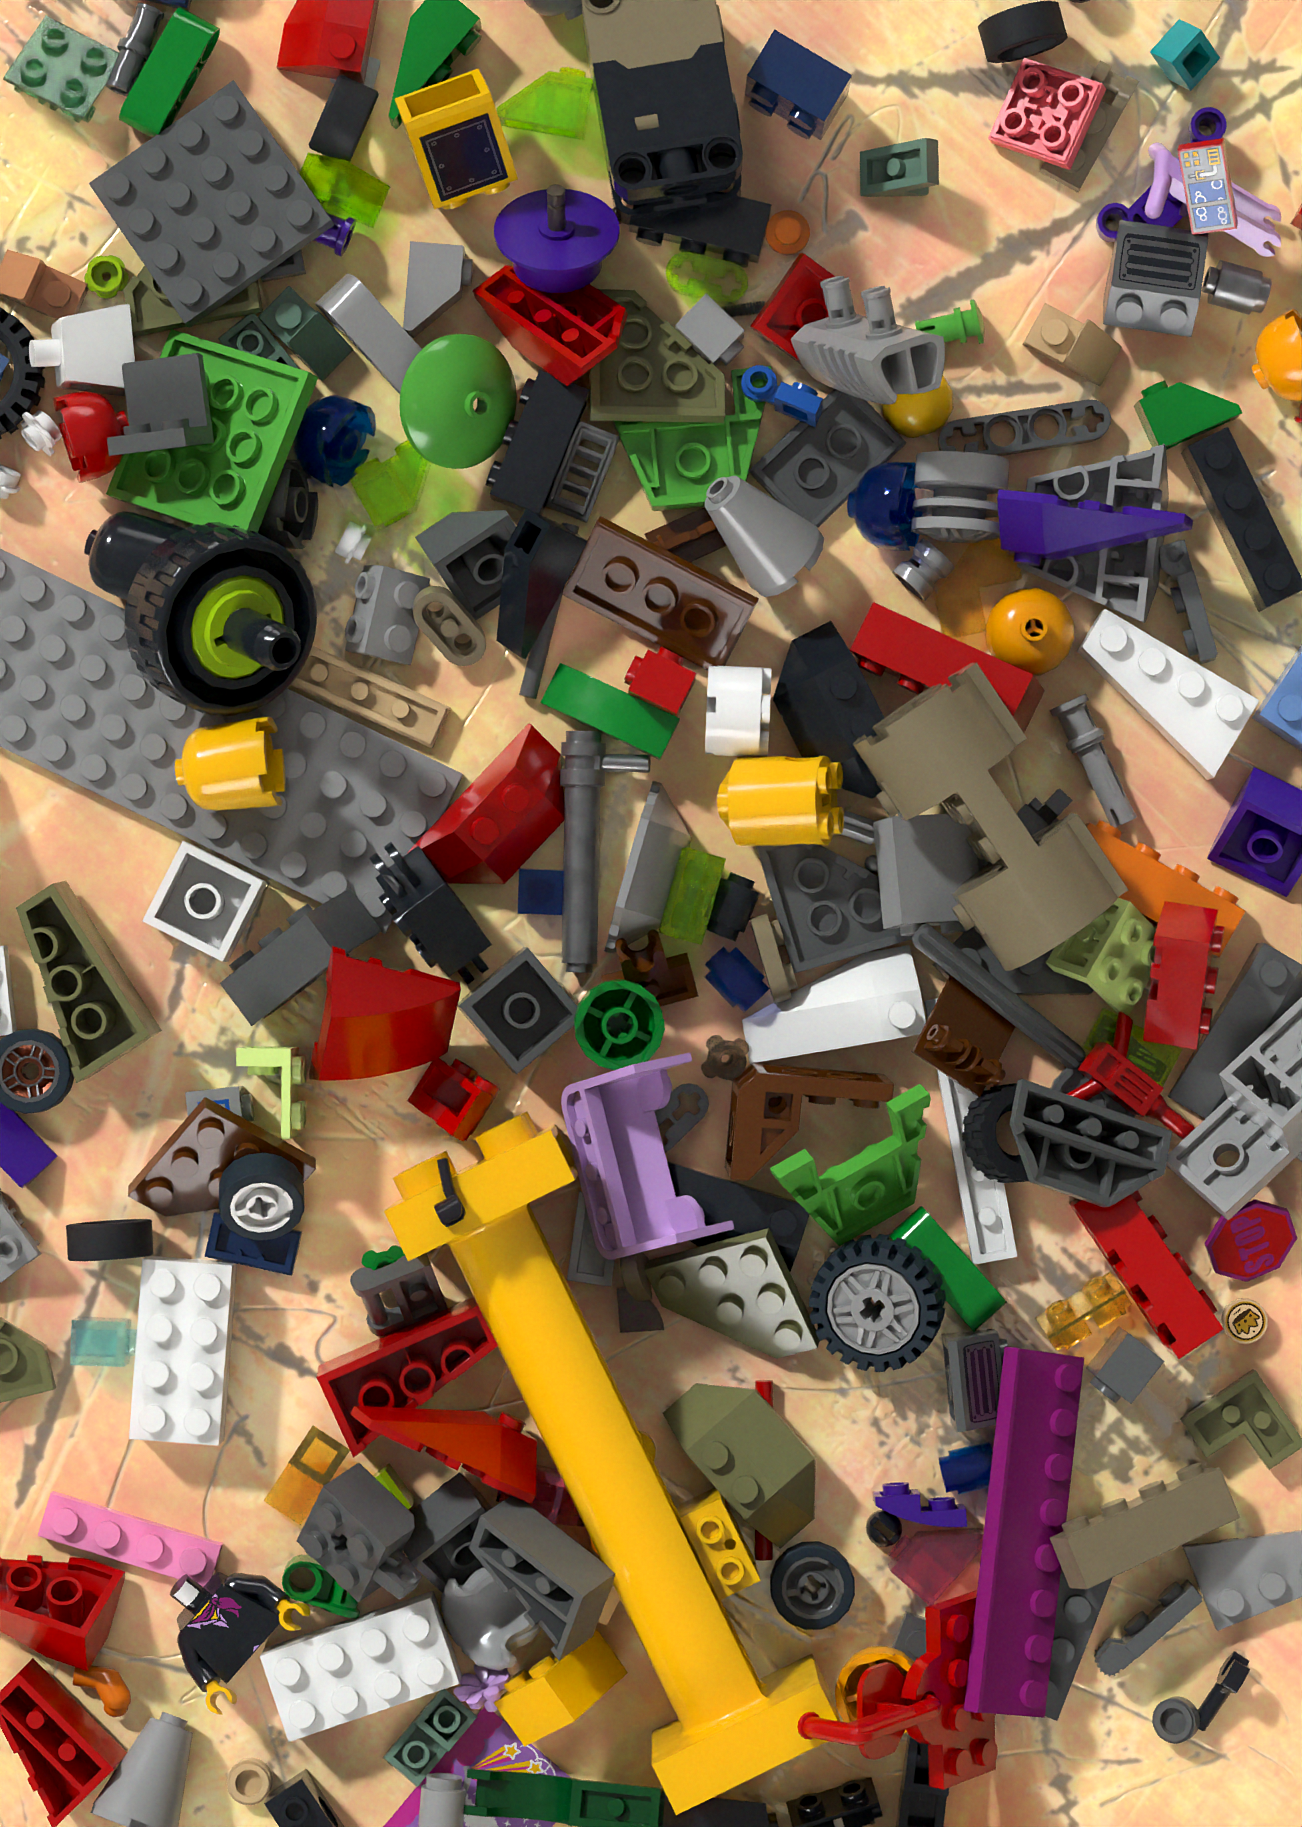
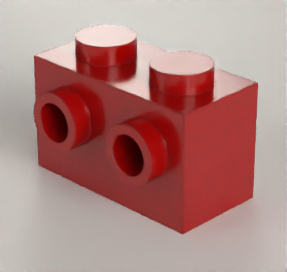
(660, 680)

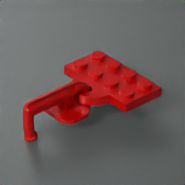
(924, 1704)

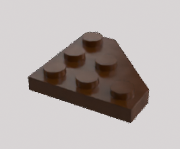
(191, 1162)

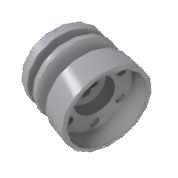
(959, 495)

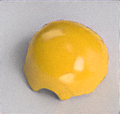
(920, 412)

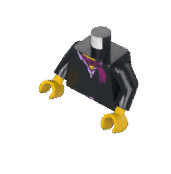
(227, 1625)

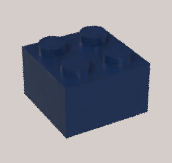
(796, 86)

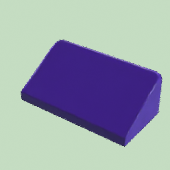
(21, 1149)

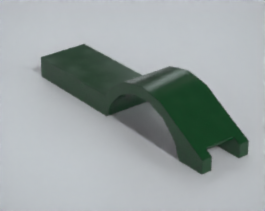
(565, 1800)

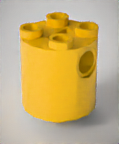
(781, 800)

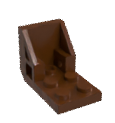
(761, 1130)

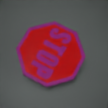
(1251, 1241)

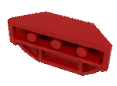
(554, 330)
(500, 815)

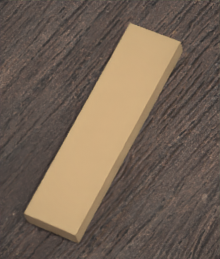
(372, 697)

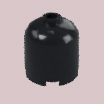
(122, 547)

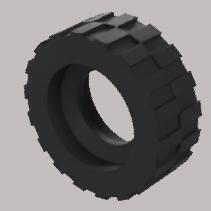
(982, 1140)

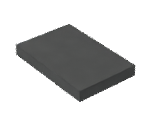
(822, 464)

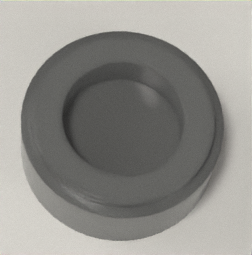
(1176, 1720)

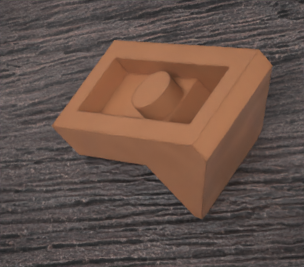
(40, 287)

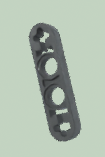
(1023, 425)

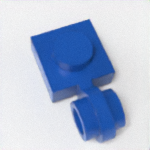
(794, 401)

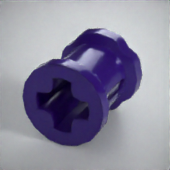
(338, 235)

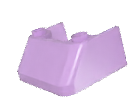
(625, 1162)

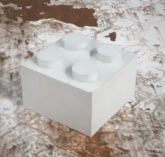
(205, 901)

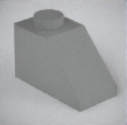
(433, 282)

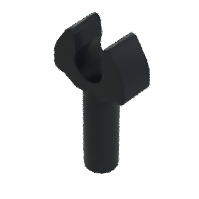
(1229, 1680)

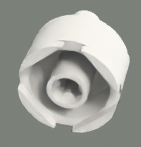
(738, 711)

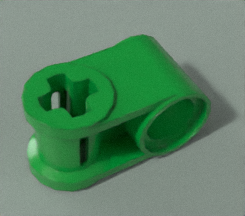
(323, 1593)

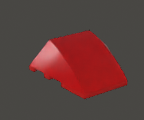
(381, 1019)

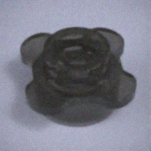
(733, 1066)

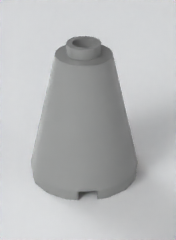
(762, 535)
(150, 1777)

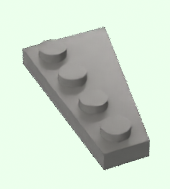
(1247, 1574)

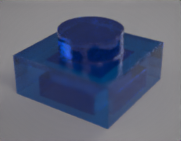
(540, 891)

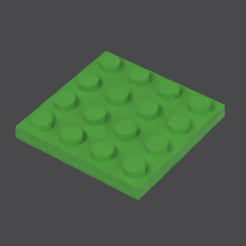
(254, 423)

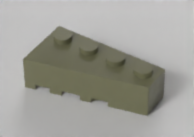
(83, 981)

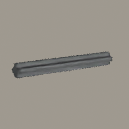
(998, 996)

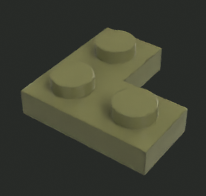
(1248, 1410)

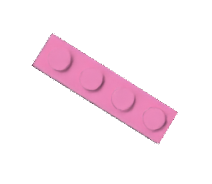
(129, 1538)

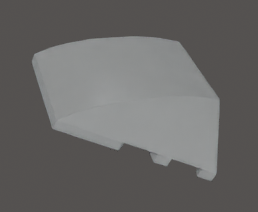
(1119, 575)
(648, 869)

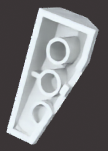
(851, 1006)

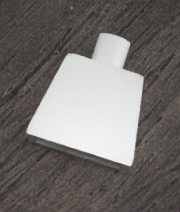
(88, 350)

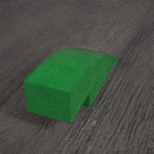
(610, 711)

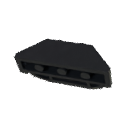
(828, 704)

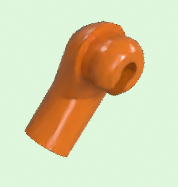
(109, 1686)

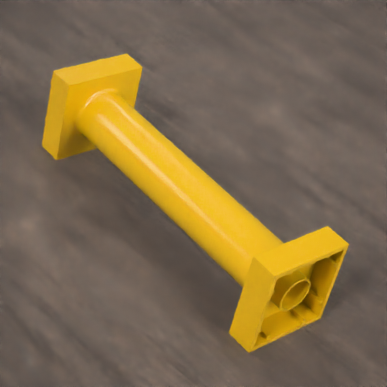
(727, 1716)

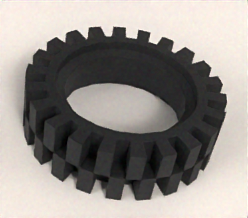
(26, 379)

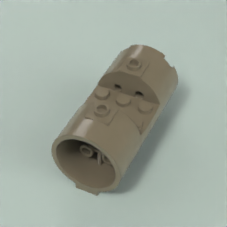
(1036, 884)

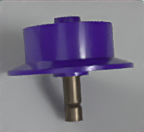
(556, 237)

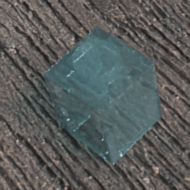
(102, 1341)

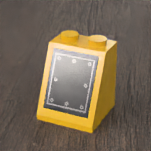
(457, 139)

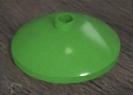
(440, 399)

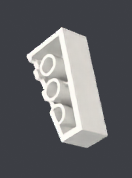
(1178, 696)

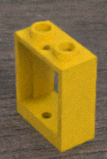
(719, 1543)

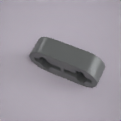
(687, 1120)

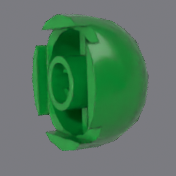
(619, 1024)

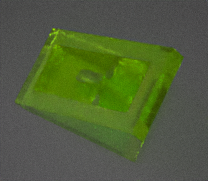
(344, 188)

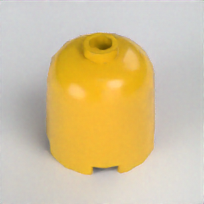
(232, 766)

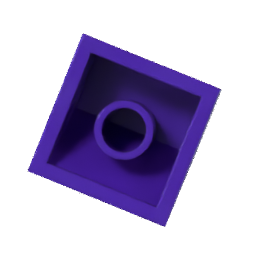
(1263, 833)

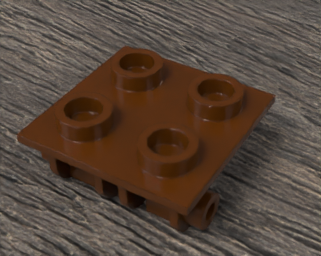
(964, 1038)

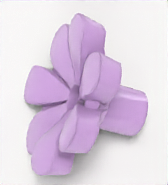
(482, 1687)

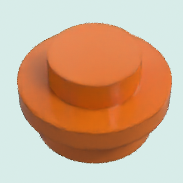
(787, 232)

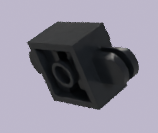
(430, 913)

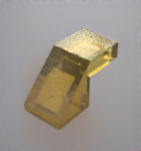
(306, 1474)

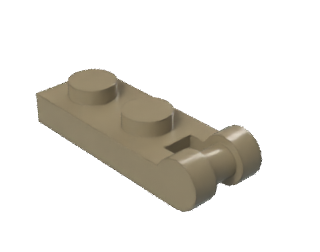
(1099, 130)

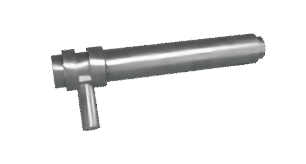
(582, 779)

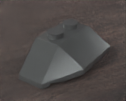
(1084, 1145)

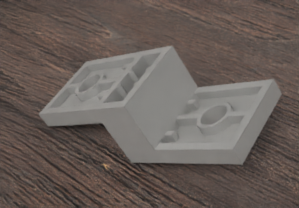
(1256, 1121)

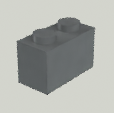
(1123, 1366)

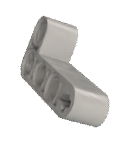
(370, 328)

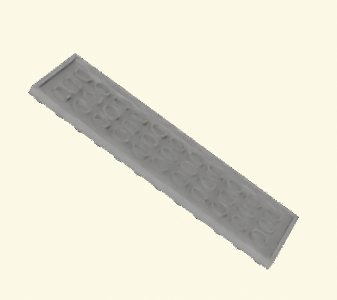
(93, 718)

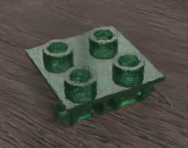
(62, 69)

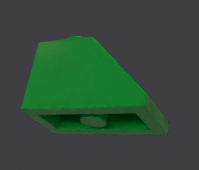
(1181, 413)

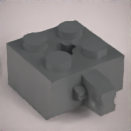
(361, 1535)

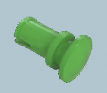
(956, 325)

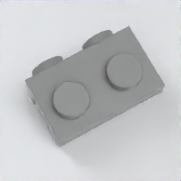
(384, 614)

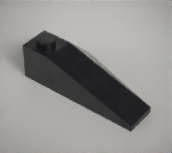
(745, 1206)

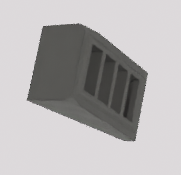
(604, 460)

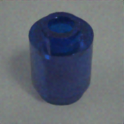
(735, 978)
(967, 1468)

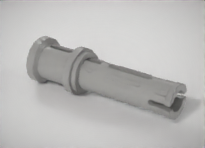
(1086, 740)

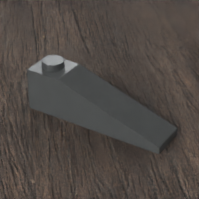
(1257, 999)

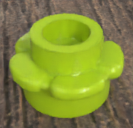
(101, 265)

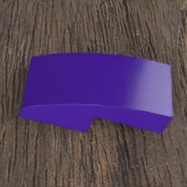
(906, 1504)

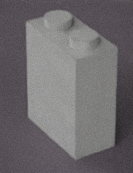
(921, 869)

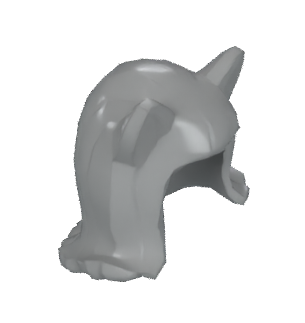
(486, 1620)

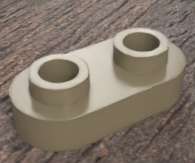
(447, 624)
(778, 975)

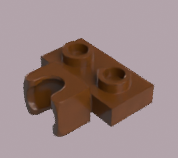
(664, 977)

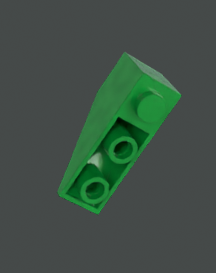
(432, 43)

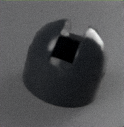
(890, 1521)

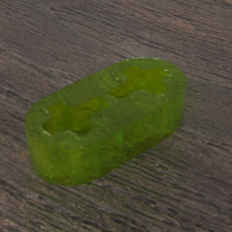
(710, 268)

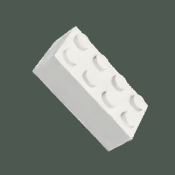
(183, 1350)
(361, 1666)

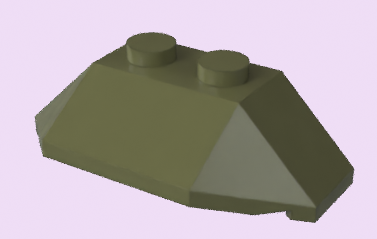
(748, 1457)

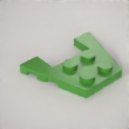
(684, 458)
(869, 1185)

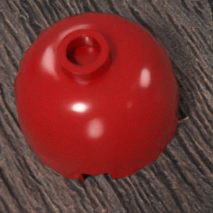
(85, 430)

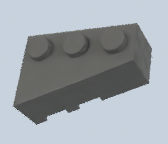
(298, 955)
(546, 1570)

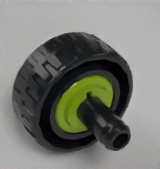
(220, 619)

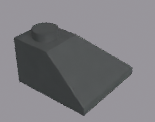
(470, 555)

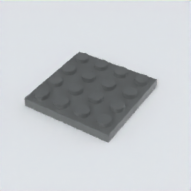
(211, 204)

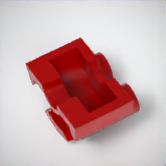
(454, 1097)

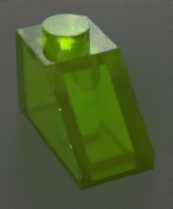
(551, 105)

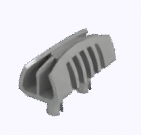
(870, 353)

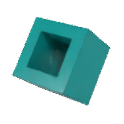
(1185, 54)

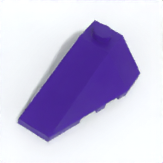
(1048, 528)

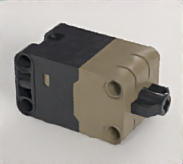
(663, 104)

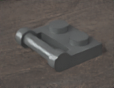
(412, 1286)

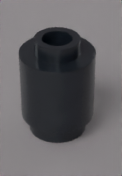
(732, 906)

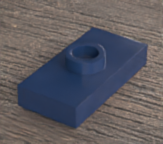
(272, 1254)

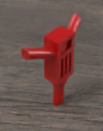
(1125, 1082)

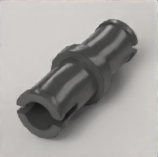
(134, 48)

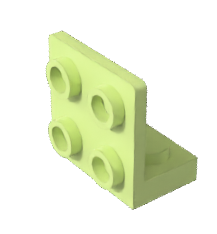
(1110, 955)
(266, 1061)

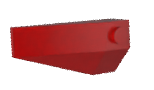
(328, 38)
(483, 1443)
(59, 1606)

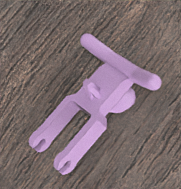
(1250, 210)

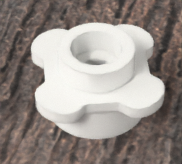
(40, 431)

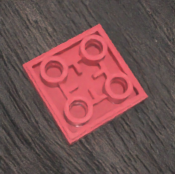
(1047, 113)

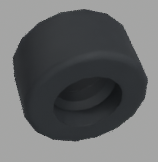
(343, 119)

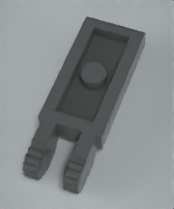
(1146, 1629)

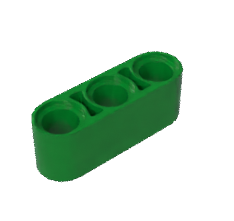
(169, 73)
(963, 1283)

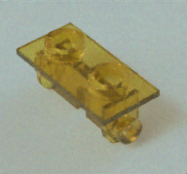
(1065, 1319)

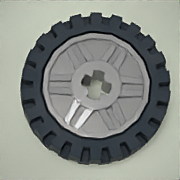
(884, 1273)

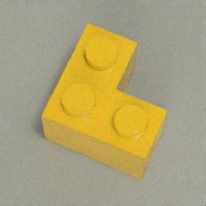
(559, 1690)

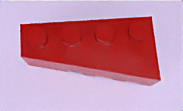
(929, 657)
(1151, 1273)
(404, 1367)

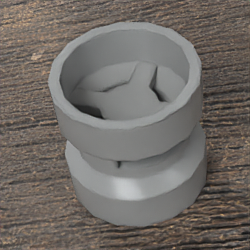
(923, 569)

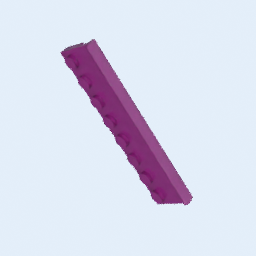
(1022, 1512)

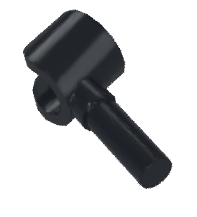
(451, 1209)

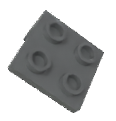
(164, 405)

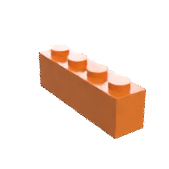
(1154, 883)

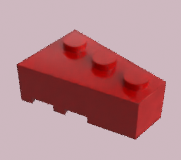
(1182, 975)
(55, 1740)

